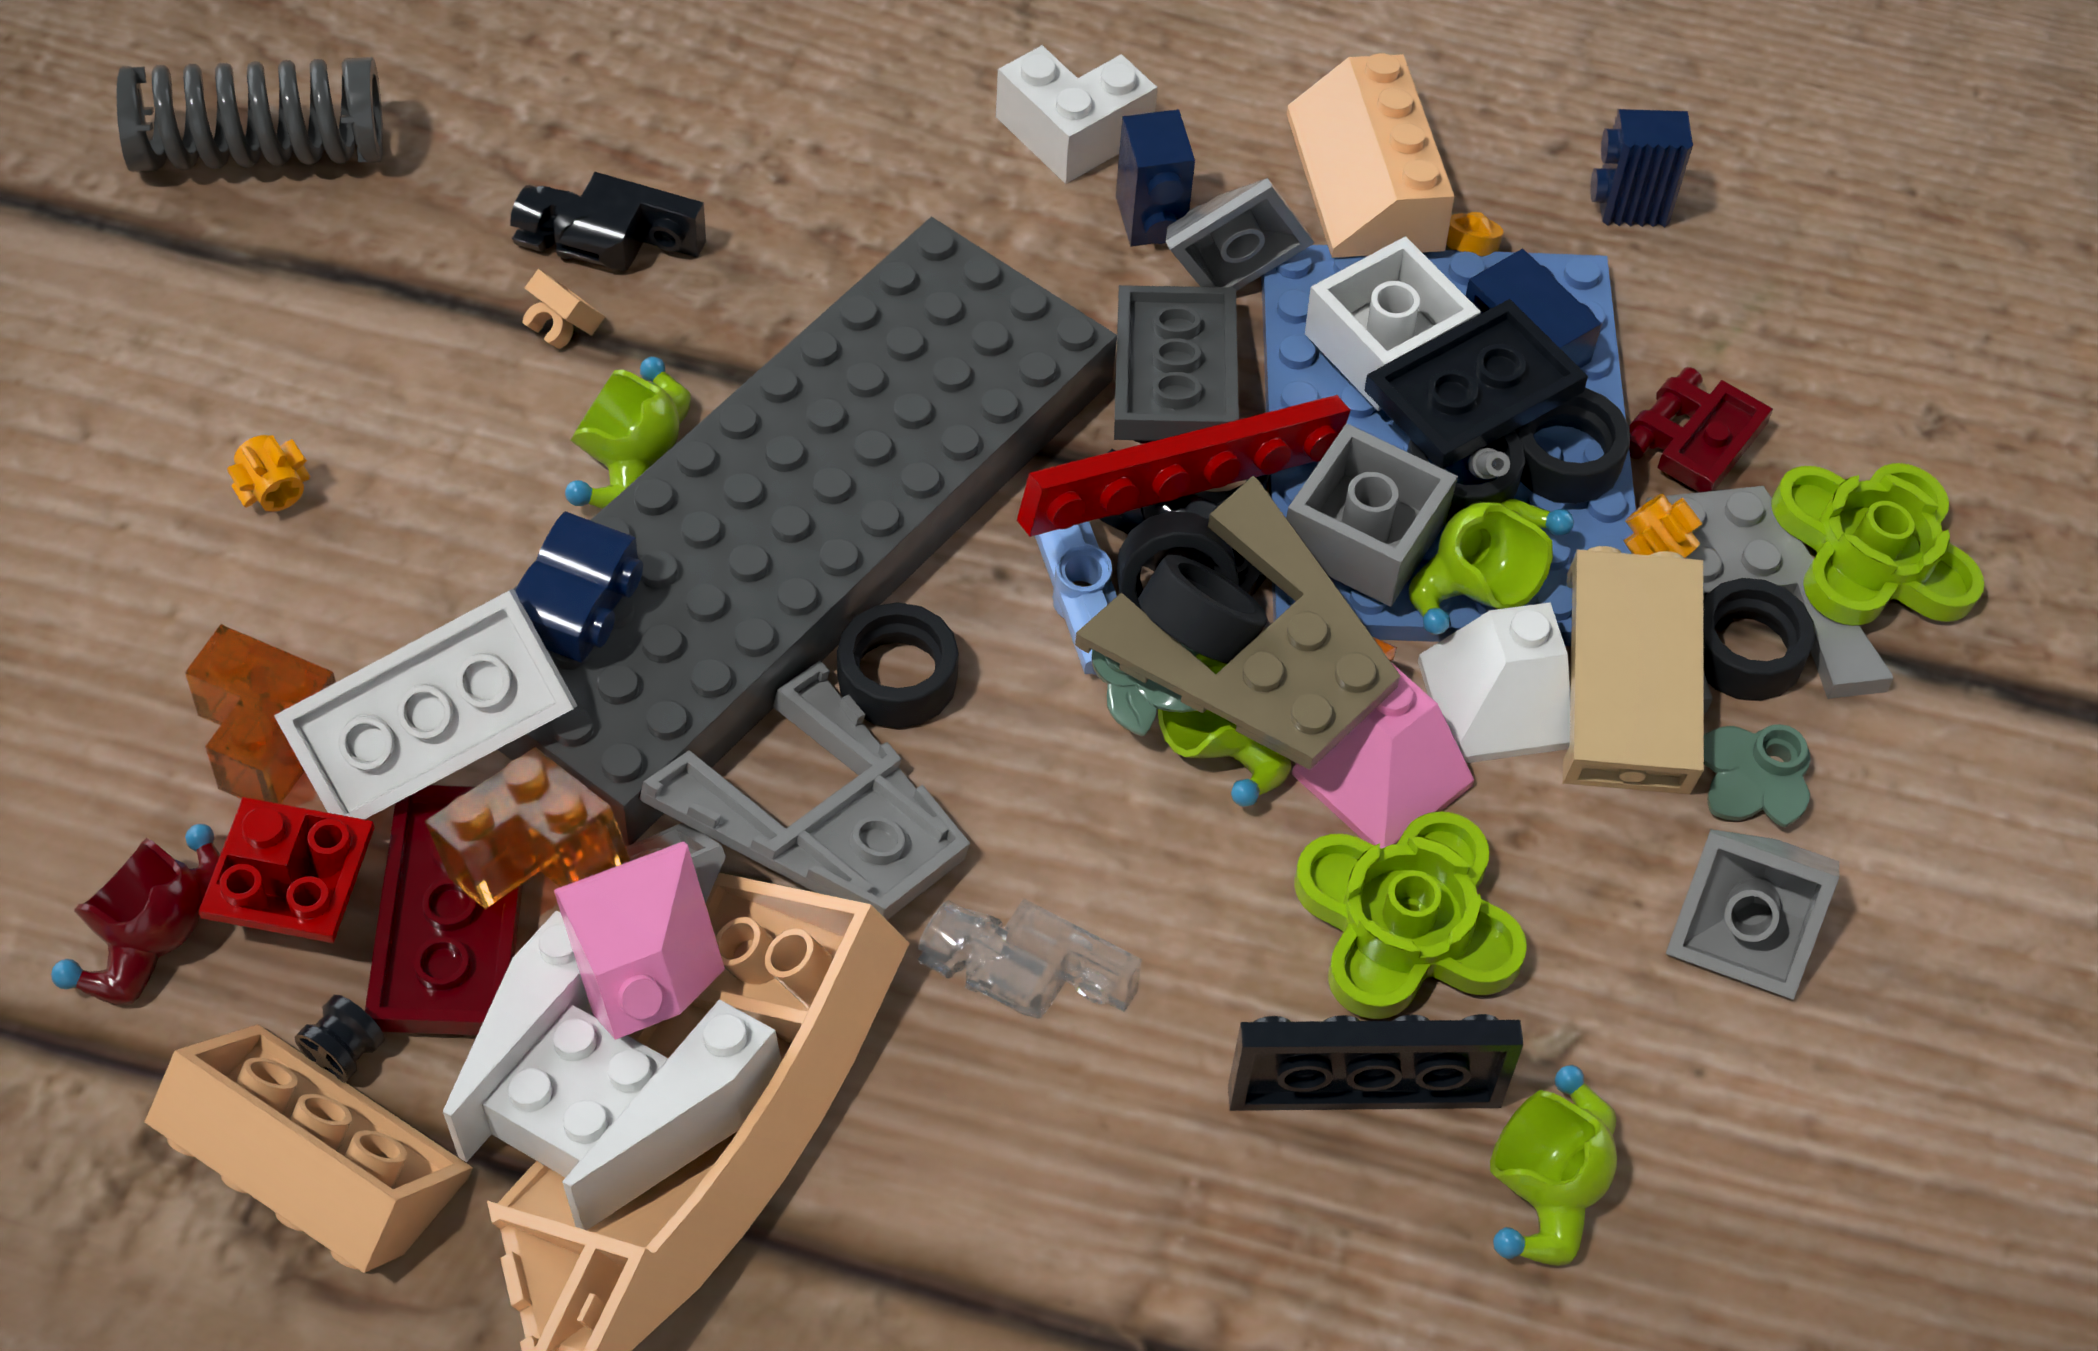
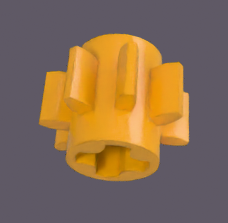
(268, 473)
(1663, 527)

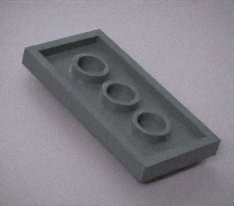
(1175, 361)

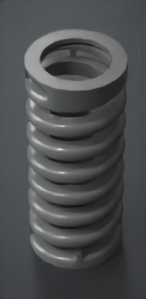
(359, 118)

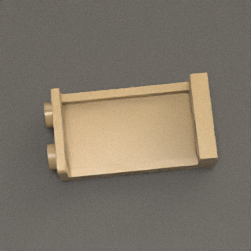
(1636, 671)

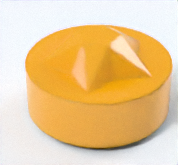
(1474, 234)

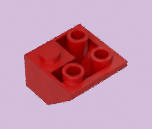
(287, 870)

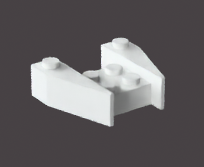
(596, 1105)

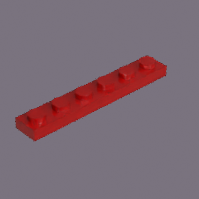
(1179, 465)

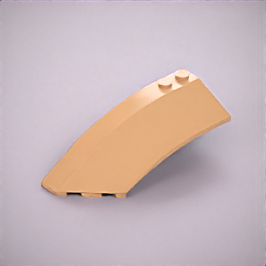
(816, 977)

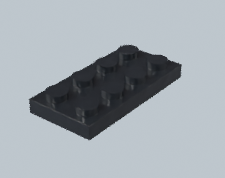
(1373, 1063)

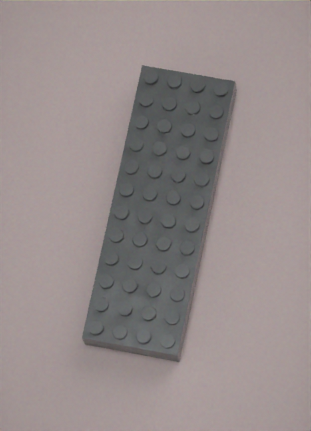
(816, 502)

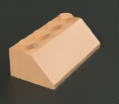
(1371, 158)
(305, 1145)

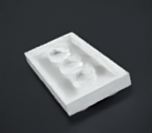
(426, 709)

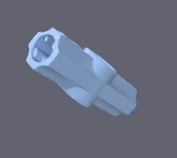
(1072, 557)

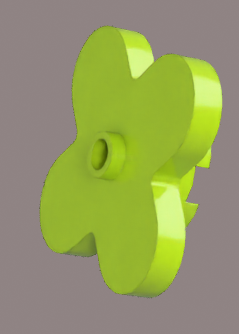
(1877, 543)
(1409, 914)

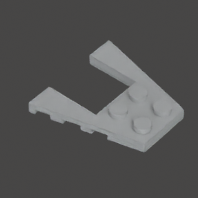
(1746, 541)
(863, 844)

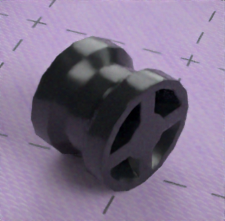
(340, 1037)

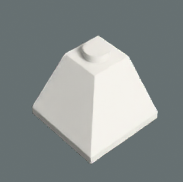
(1503, 683)

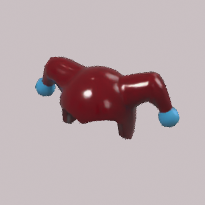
(141, 916)

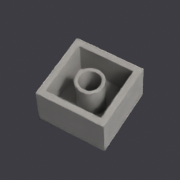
(1371, 512)

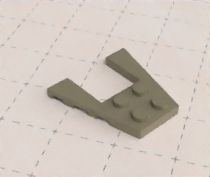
(1297, 681)

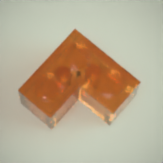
(241, 689)
(524, 824)

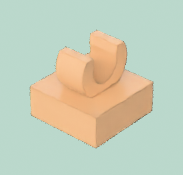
(562, 306)

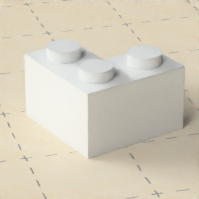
(1067, 118)

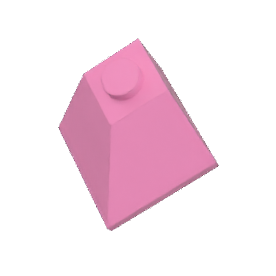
(1391, 767)
(641, 939)

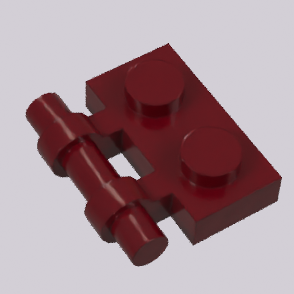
(1710, 441)

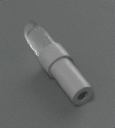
(1487, 463)

